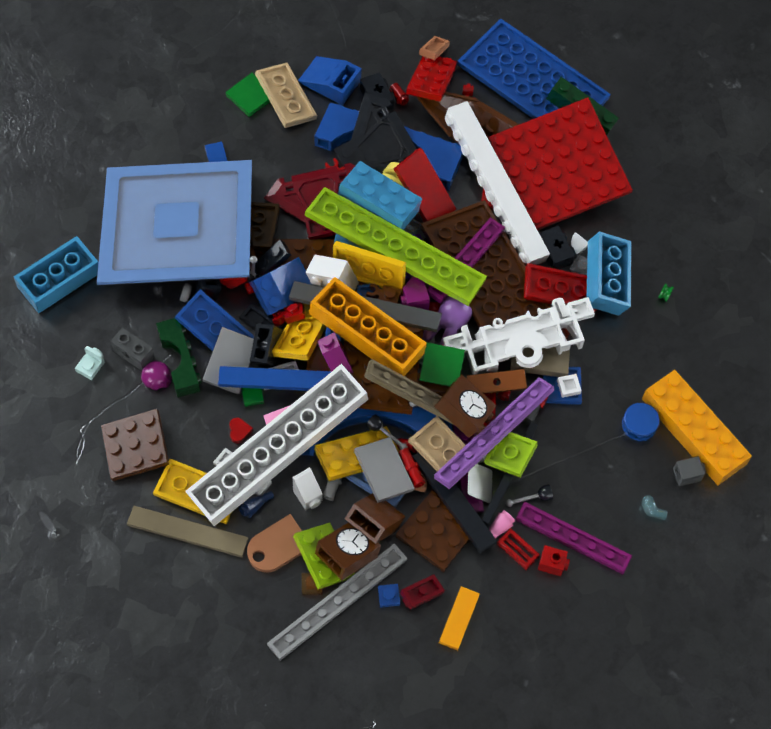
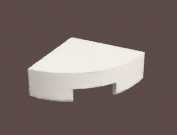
(578, 243)

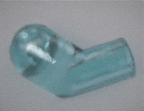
(651, 508)

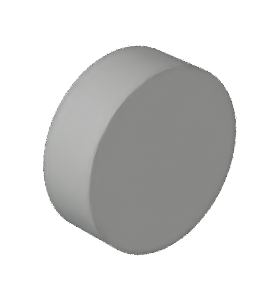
(186, 292)

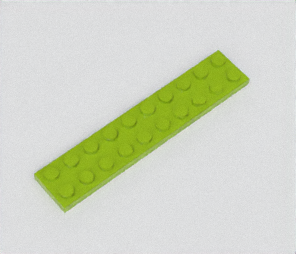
(389, 240)

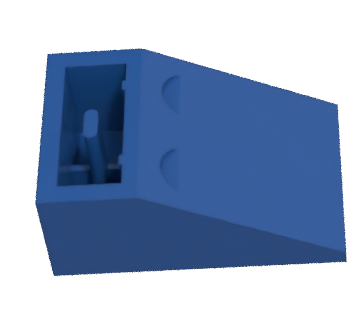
(332, 78)

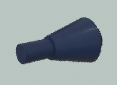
(253, 504)

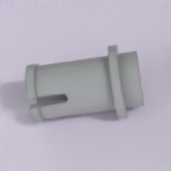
(331, 489)

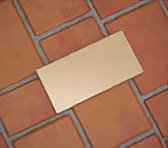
(286, 95)

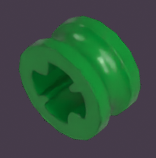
(666, 292)

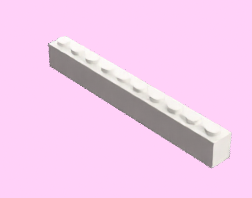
(496, 184)

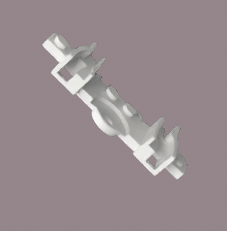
(537, 332)

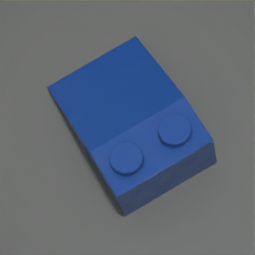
(275, 286)

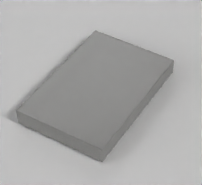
(231, 351)
(384, 469)

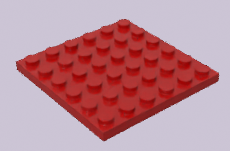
(561, 163)

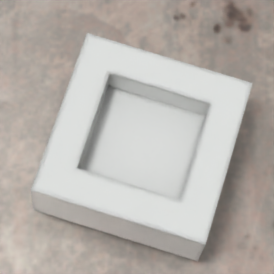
(569, 385)

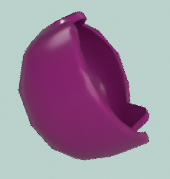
(156, 375)

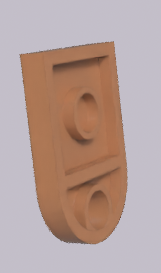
(275, 544)

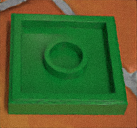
(248, 95)
(441, 364)

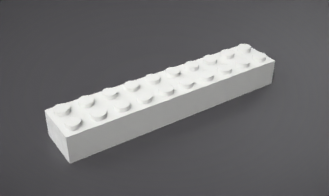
(277, 445)

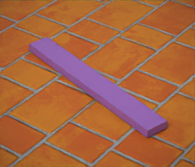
(493, 433)

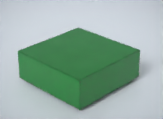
(252, 396)

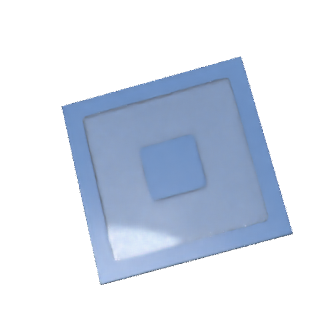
(176, 222)

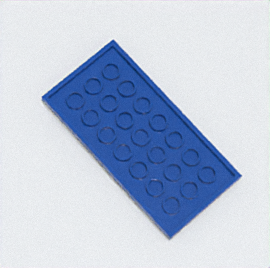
(522, 70)

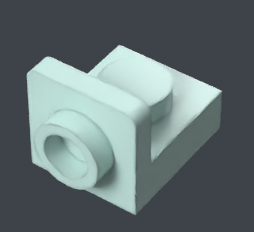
(90, 363)

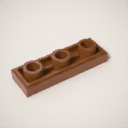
(508, 380)

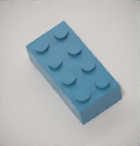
(380, 195)
(609, 273)
(57, 274)

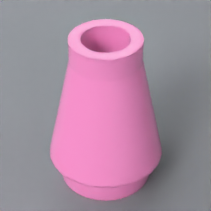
(501, 523)

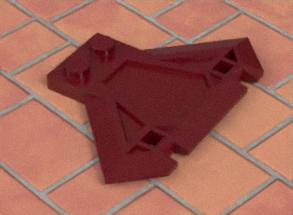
(306, 189)

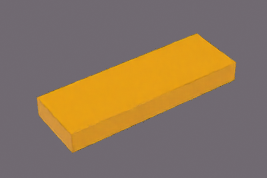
(459, 618)

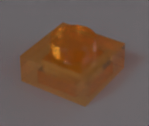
(309, 586)

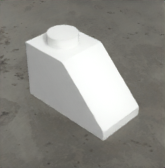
(307, 489)

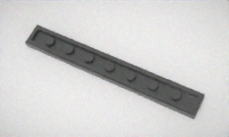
(403, 314)

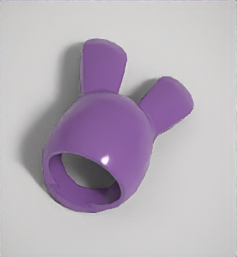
(453, 318)

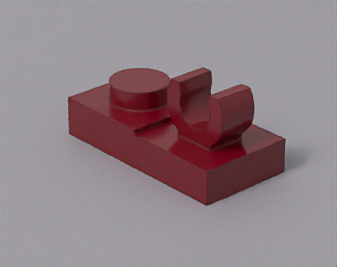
(421, 592)

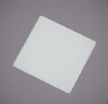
(480, 483)

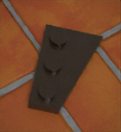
(263, 224)

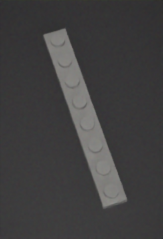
(336, 602)

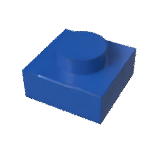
(388, 595)

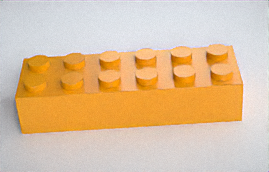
(367, 327)
(696, 427)

